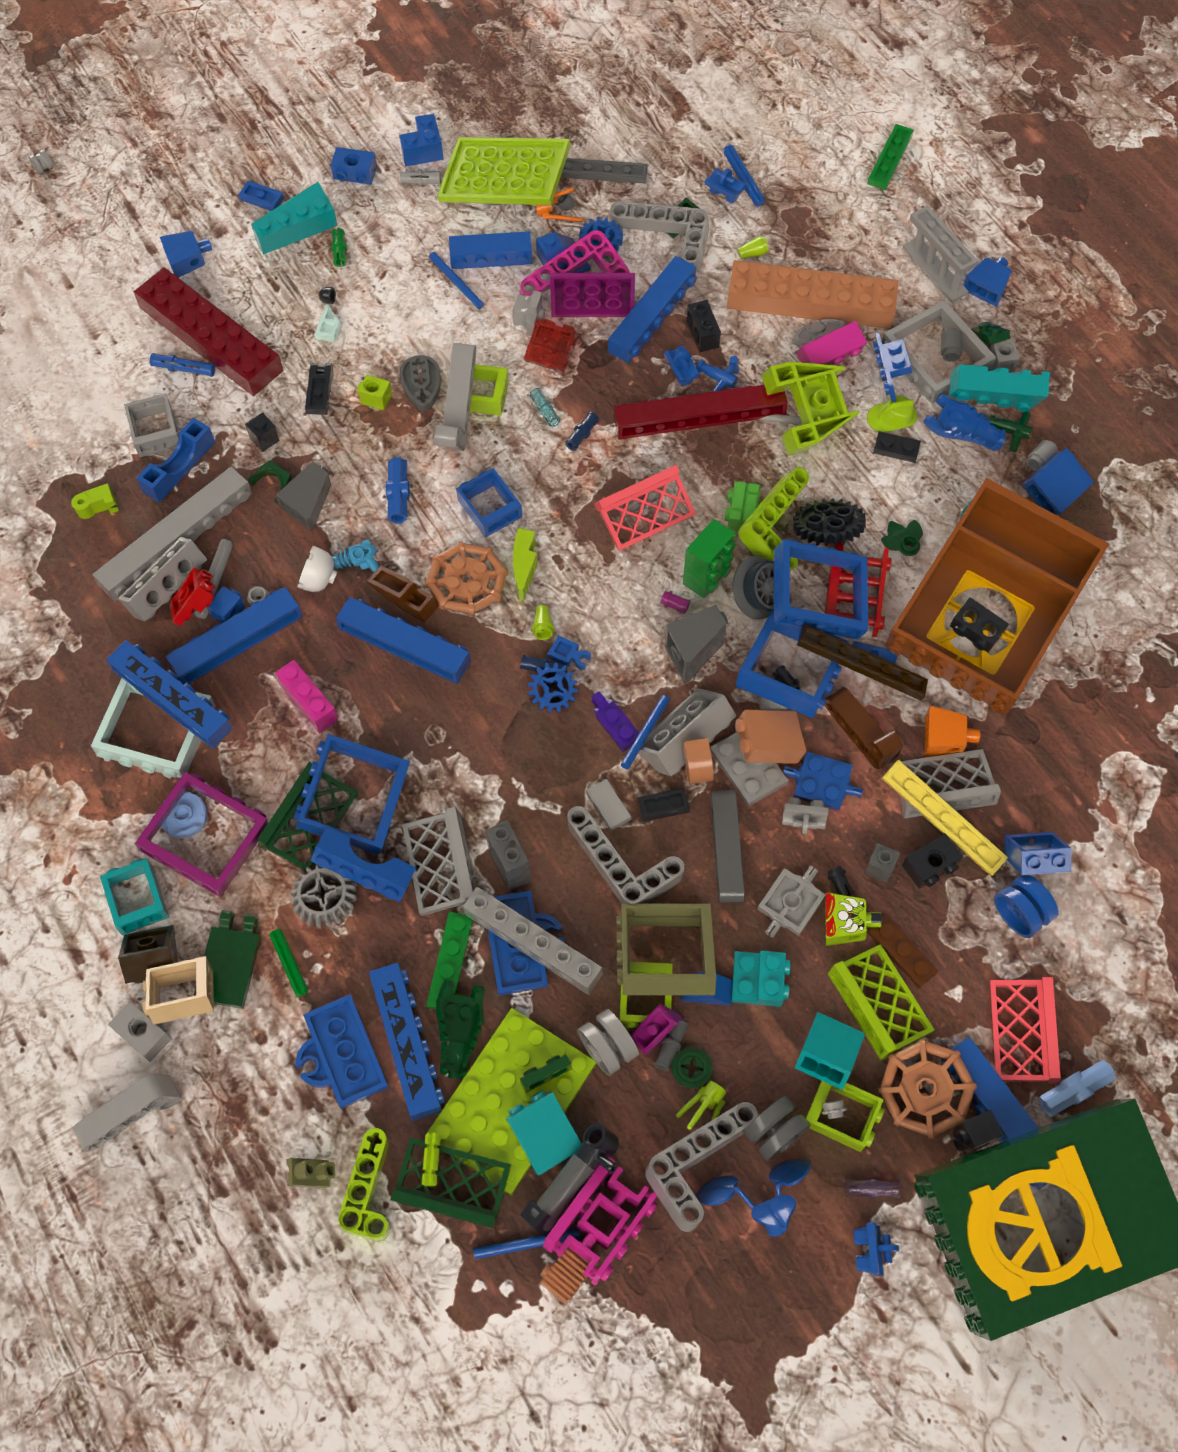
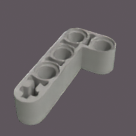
(126, 1108)

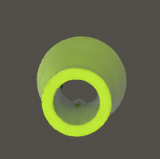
(754, 248)
(542, 625)

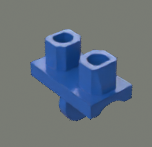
(725, 184)
(682, 365)
(873, 1262)

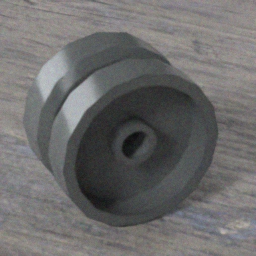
(773, 1124)

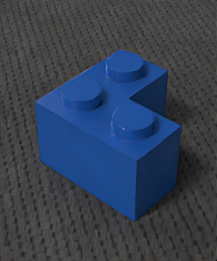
(424, 144)

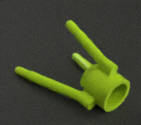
(711, 1097)

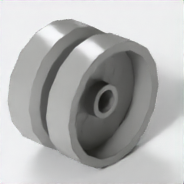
(608, 1042)

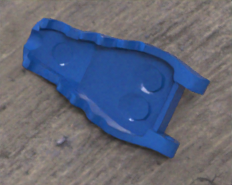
(963, 423)

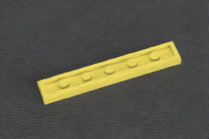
(944, 818)

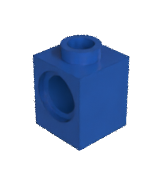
(226, 604)

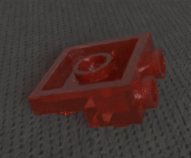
(551, 345)

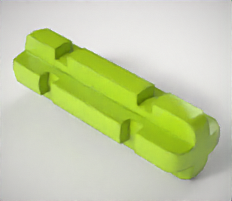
(431, 1159)

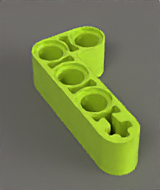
(369, 1182)

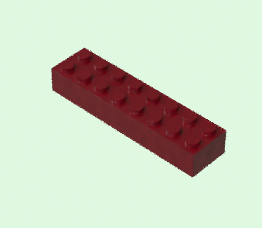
(208, 331)

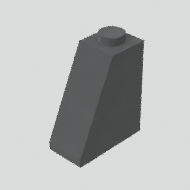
(306, 495)

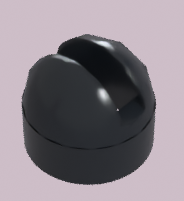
(327, 295)

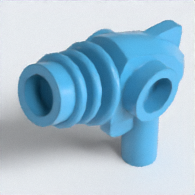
(359, 554)

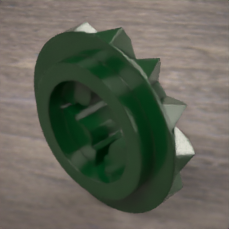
(701, 1061)

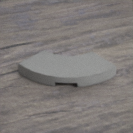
(816, 330)

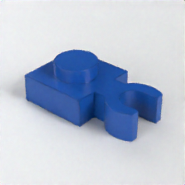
(566, 651)

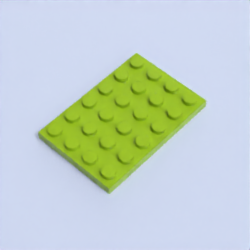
(504, 170)
(478, 1108)

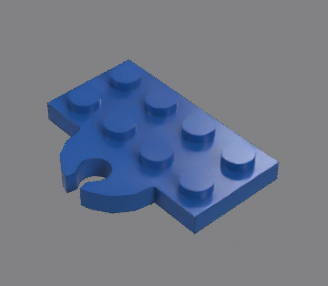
(512, 967)
(341, 1053)

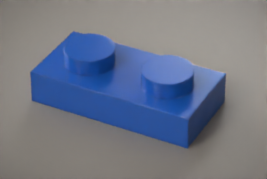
(261, 196)

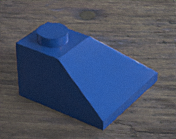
(554, 244)

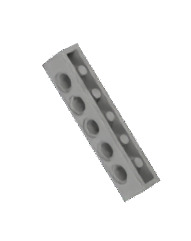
(533, 940)

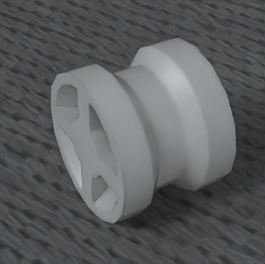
(41, 161)

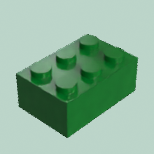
(709, 558)

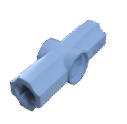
(1077, 1088)

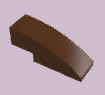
(403, 593)

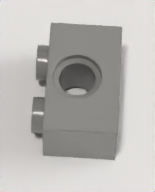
(147, 1044)

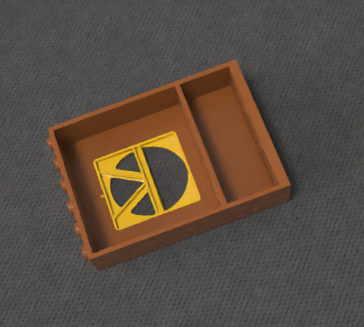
(1021, 554)

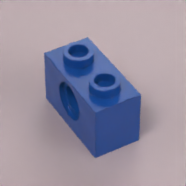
(353, 165)

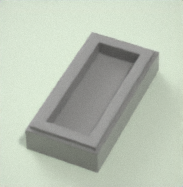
(608, 805)

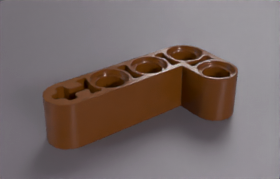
(874, 744)

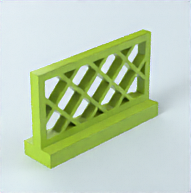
(866, 1015)

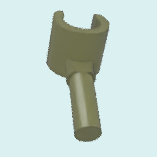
(782, 523)

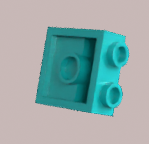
(760, 978)

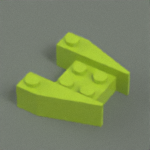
(816, 399)

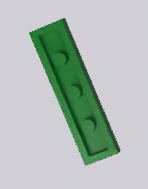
(890, 157)
(450, 955)

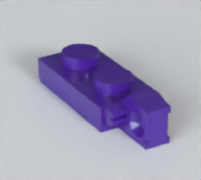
(614, 721)

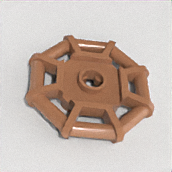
(462, 567)
(941, 1093)

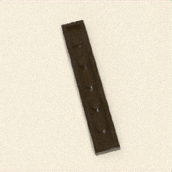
(862, 662)

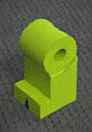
(94, 501)

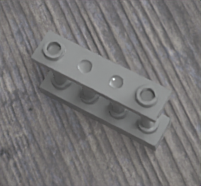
(950, 248)

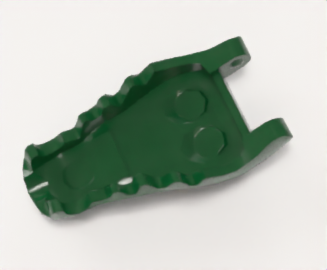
(459, 1025)

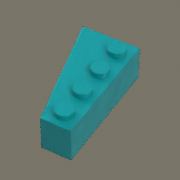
(295, 220)
(999, 386)

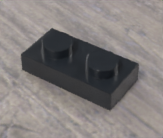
(897, 447)

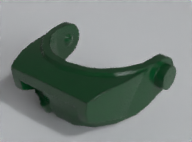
(271, 469)

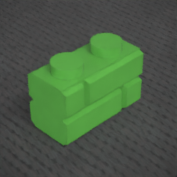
(743, 502)

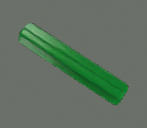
(288, 963)

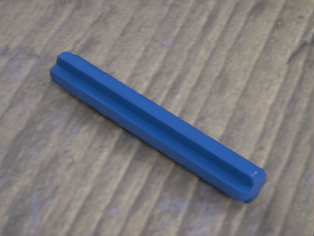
(744, 175)

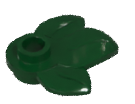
(900, 536)

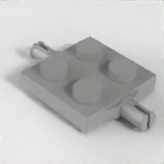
(791, 901)

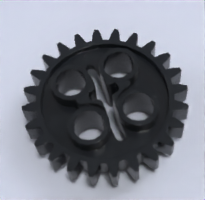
(829, 522)

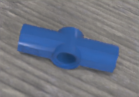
(397, 490)

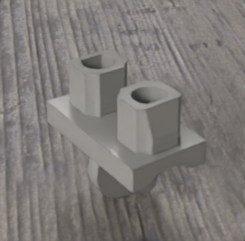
(805, 816)

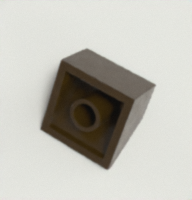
(146, 951)

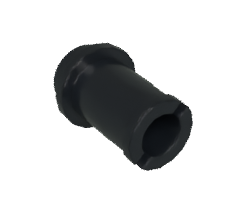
(786, 678)
(840, 882)

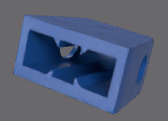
(184, 252)
(989, 280)

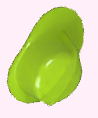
(892, 415)

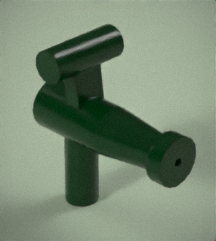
(1018, 430)

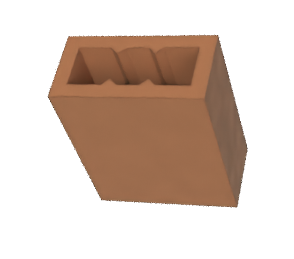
(770, 736)

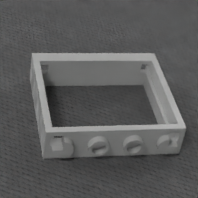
(948, 319)

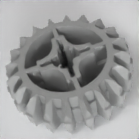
(314, 896)

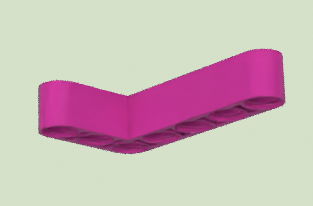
(573, 262)

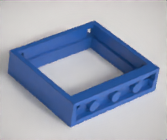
(826, 623)
(777, 691)
(366, 755)

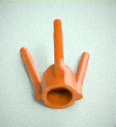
(545, 209)

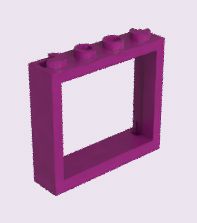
(214, 885)

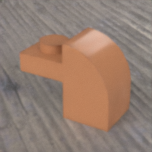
(698, 761)

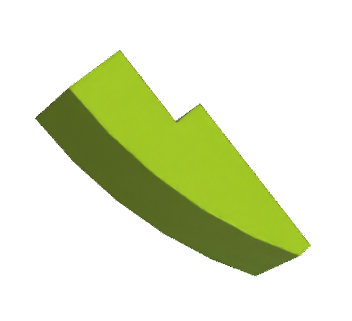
(524, 560)

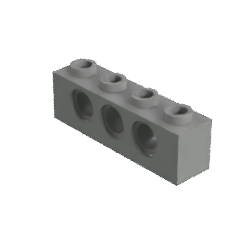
(151, 580)

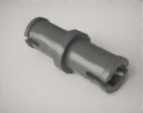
(670, 1046)

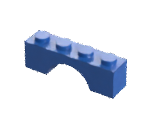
(193, 443)
(386, 878)

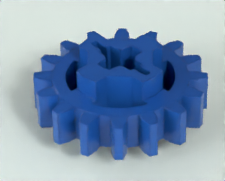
(607, 228)
(557, 679)

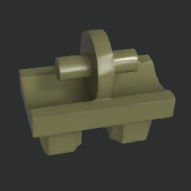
(310, 1172)

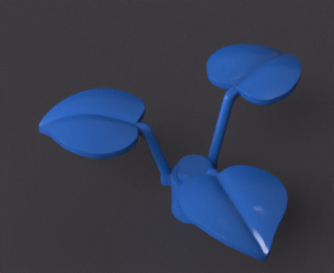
(772, 1213)

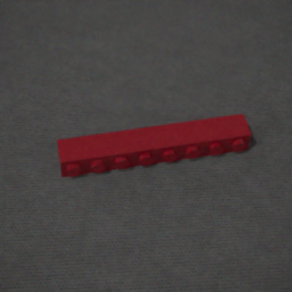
(697, 411)

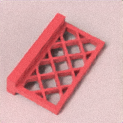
(637, 490)
(1046, 1023)

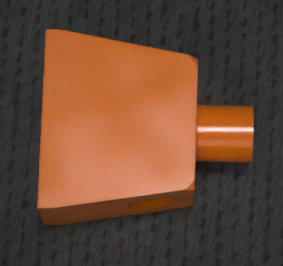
(947, 732)

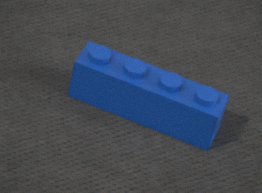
(490, 250)

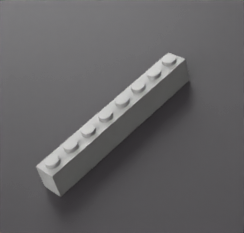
(186, 521)

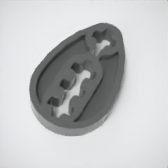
(431, 381)

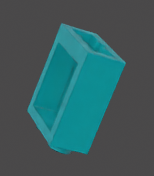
(143, 916)

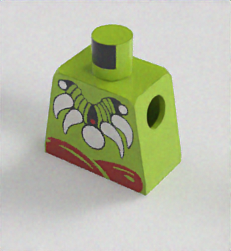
(847, 919)

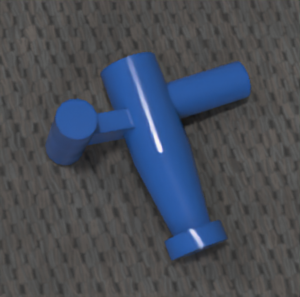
(724, 377)

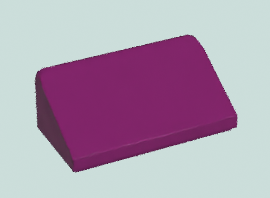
(655, 1028)

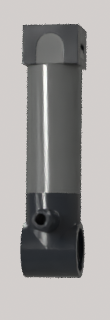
(596, 1149)

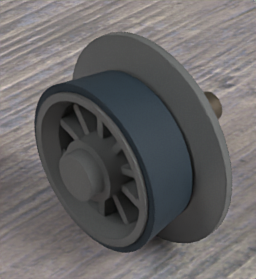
(754, 587)

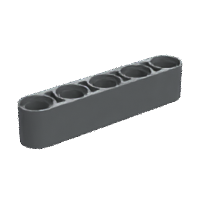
(727, 846)

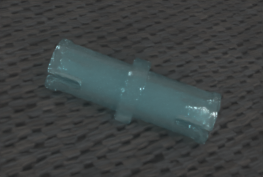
(544, 407)

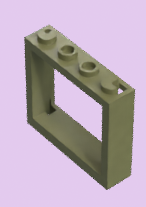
(666, 916)

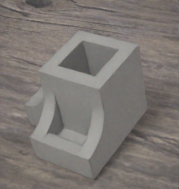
(528, 310)

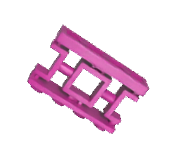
(585, 1207)

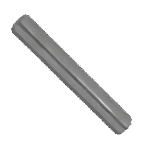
(216, 569)

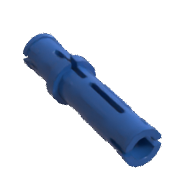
(159, 361)

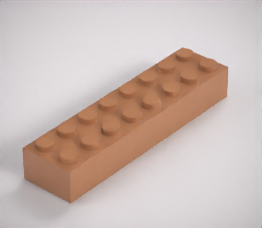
(812, 294)

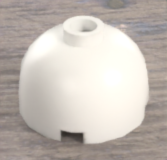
(317, 571)

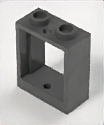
(508, 858)

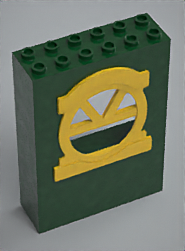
(1120, 1189)

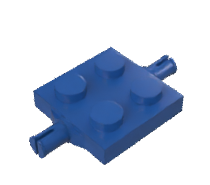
(823, 780)

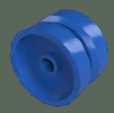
(1026, 905)

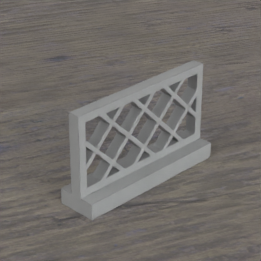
(960, 799)
(458, 851)

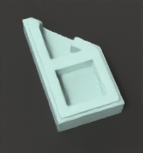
(328, 326)

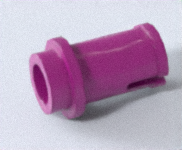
(675, 602)

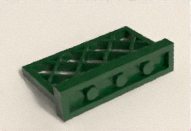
(287, 810)
(449, 1207)

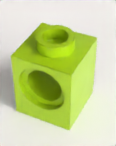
(374, 392)

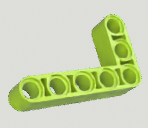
(757, 530)

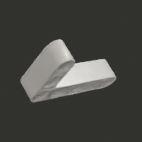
(667, 224)
(453, 432)
(618, 866)
(694, 1154)

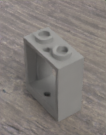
(157, 441)

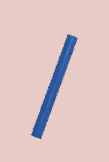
(456, 280)
(644, 733)
(517, 1245)

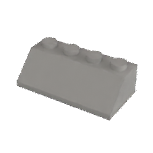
(696, 718)

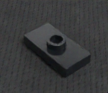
(663, 804)

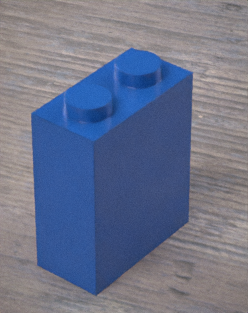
(1058, 482)

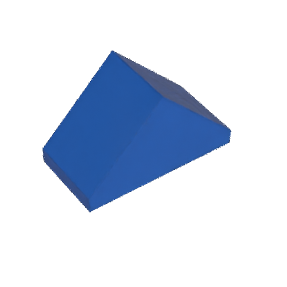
(722, 995)

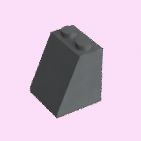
(695, 640)

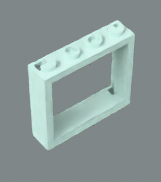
(129, 757)

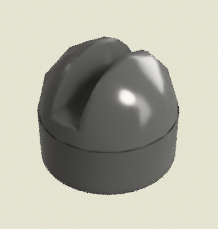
(566, 202)

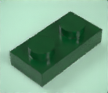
(991, 333)
(536, 1077)

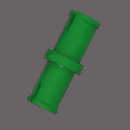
(339, 247)

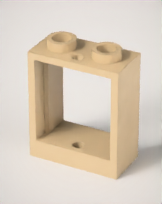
(177, 973)

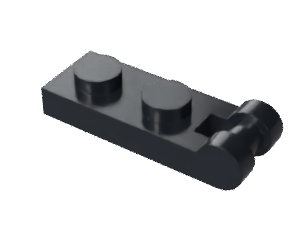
(318, 389)

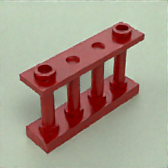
(835, 595)

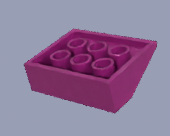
(592, 294)

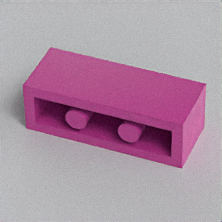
(834, 346)
(306, 696)

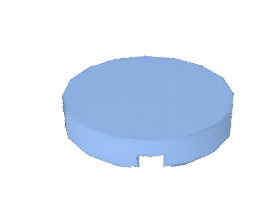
(186, 817)

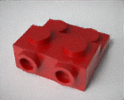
(193, 594)

